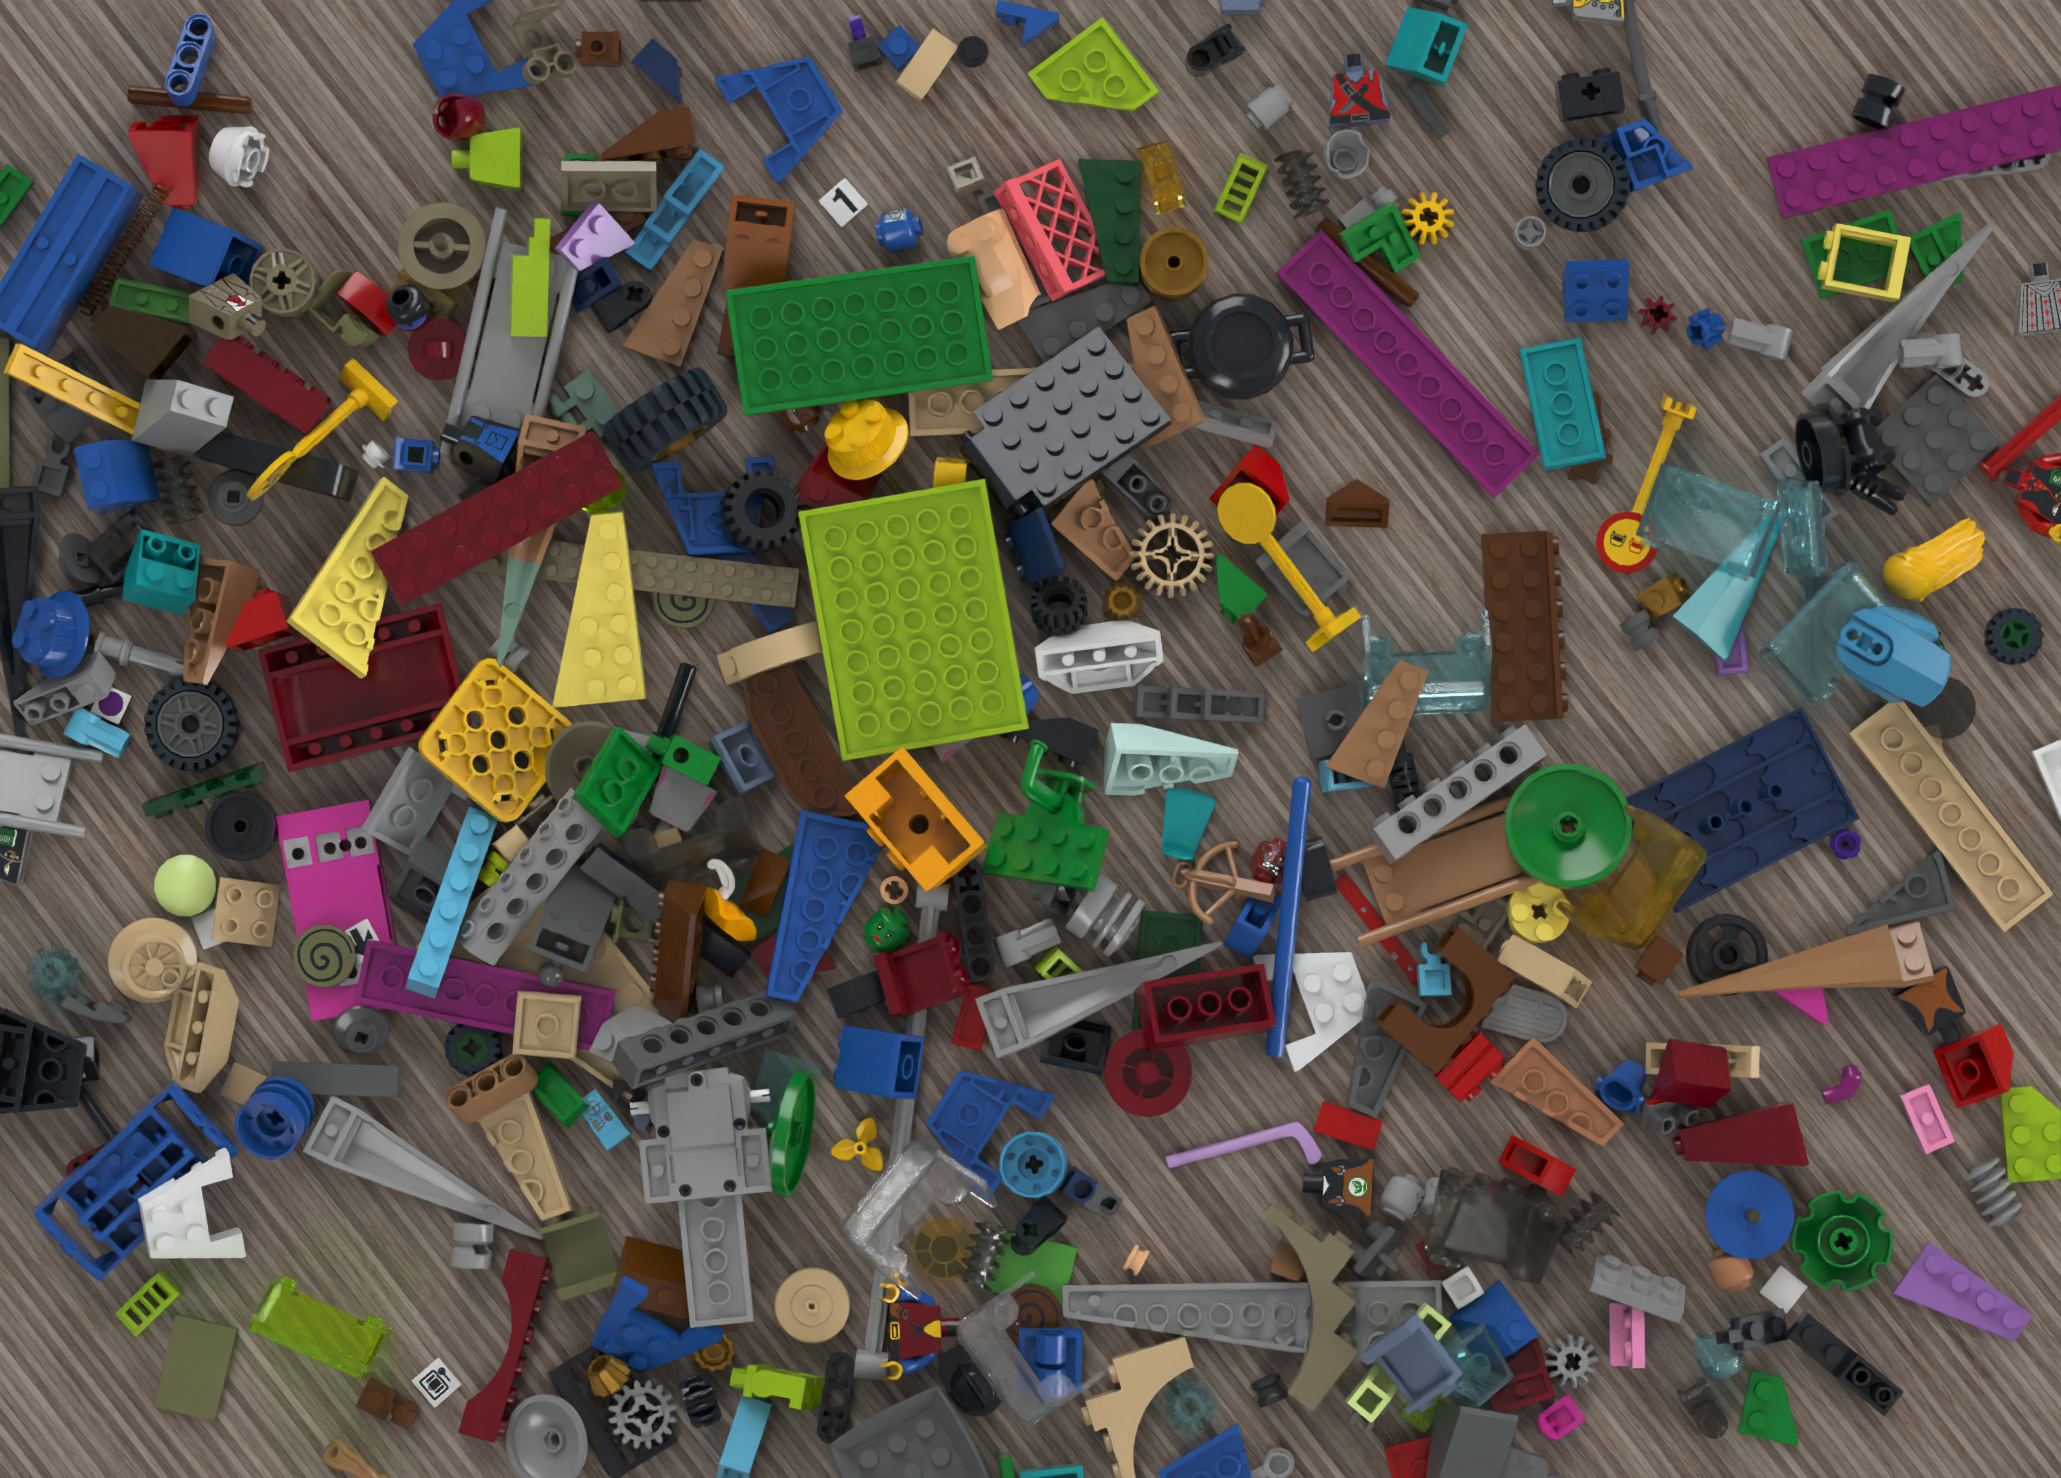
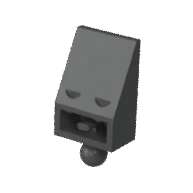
(575, 915)

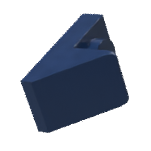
(594, 284)

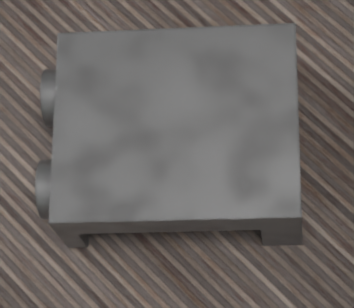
(1313, 563)

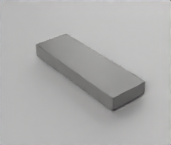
(1237, 425)
(1784, 464)

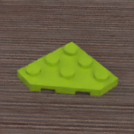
(1094, 72)
(2030, 1135)

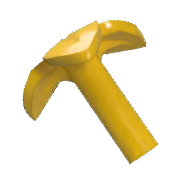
(870, 1156)

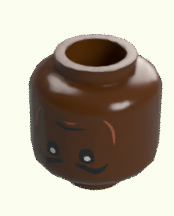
(799, 419)

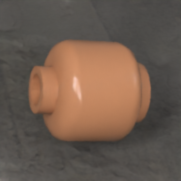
(1730, 1271)

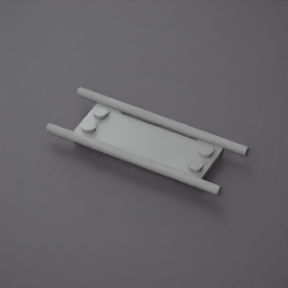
(505, 363)
(37, 783)

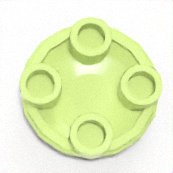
(185, 885)

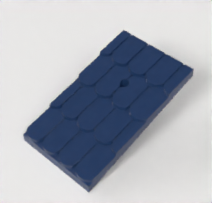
(1759, 794)

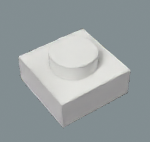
(1462, 1287)

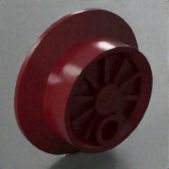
(1146, 1080)

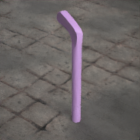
(1291, 1129)

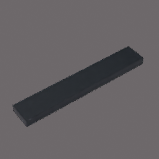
(643, 896)

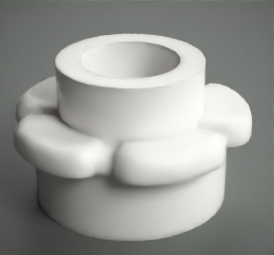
(375, 455)

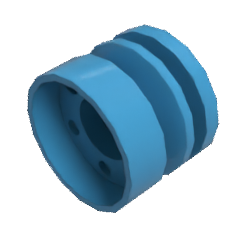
(1020, 1152)

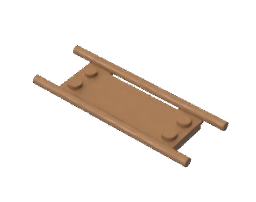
(1441, 873)

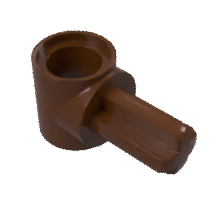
(1258, 640)

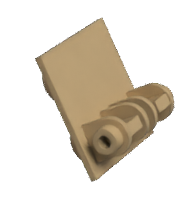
(245, 912)

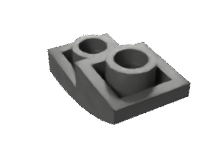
(105, 1011)

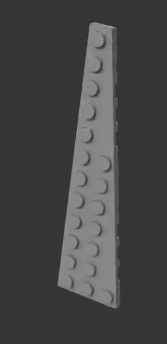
(1249, 1312)

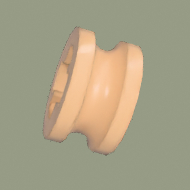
(902, 884)
(1135, 1259)

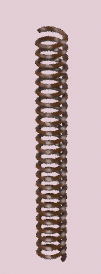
(124, 251)

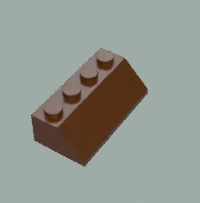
(678, 947)
(663, 1274)

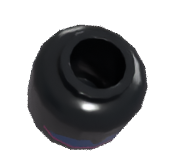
(408, 308)

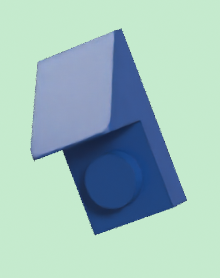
(1036, 20)

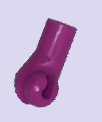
(1847, 1087)

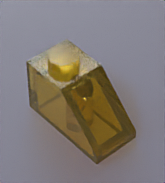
(1162, 176)

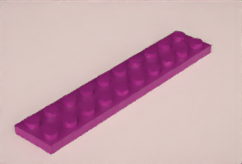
(1917, 152)
(1407, 364)

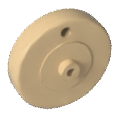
(812, 1305)

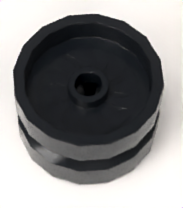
(260, 830)

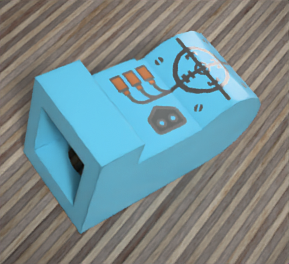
(605, 1121)

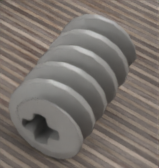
(1994, 1193)

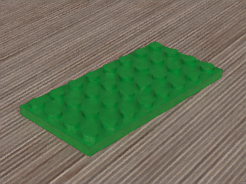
(858, 335)

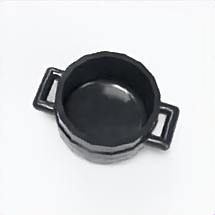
(1243, 346)

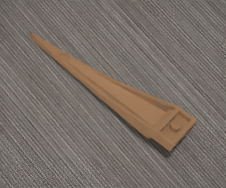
(1868, 959)

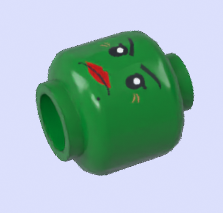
(886, 930)

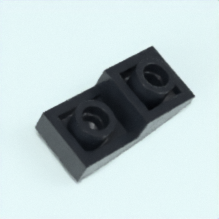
(857, 994)

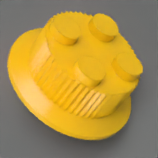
(864, 439)

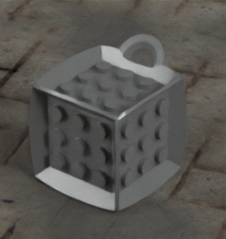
(911, 1441)

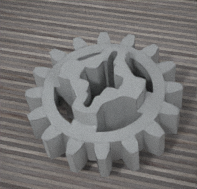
(640, 1399)

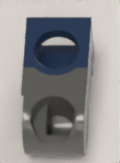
(1090, 1193)

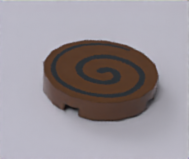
(1037, 1309)

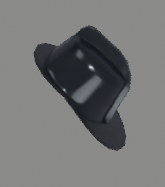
(967, 1383)

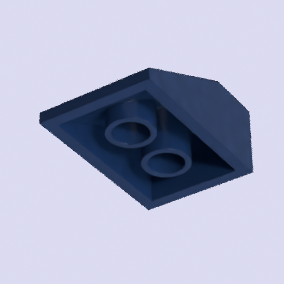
(1035, 548)

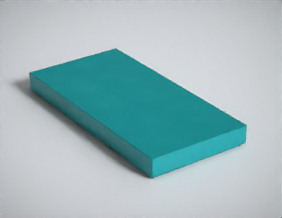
(1562, 404)

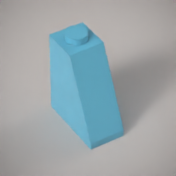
(744, 1438)

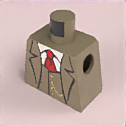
(227, 308)

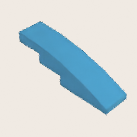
(674, 210)

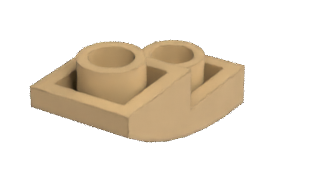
(926, 64)

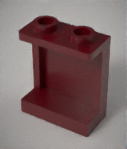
(922, 975)

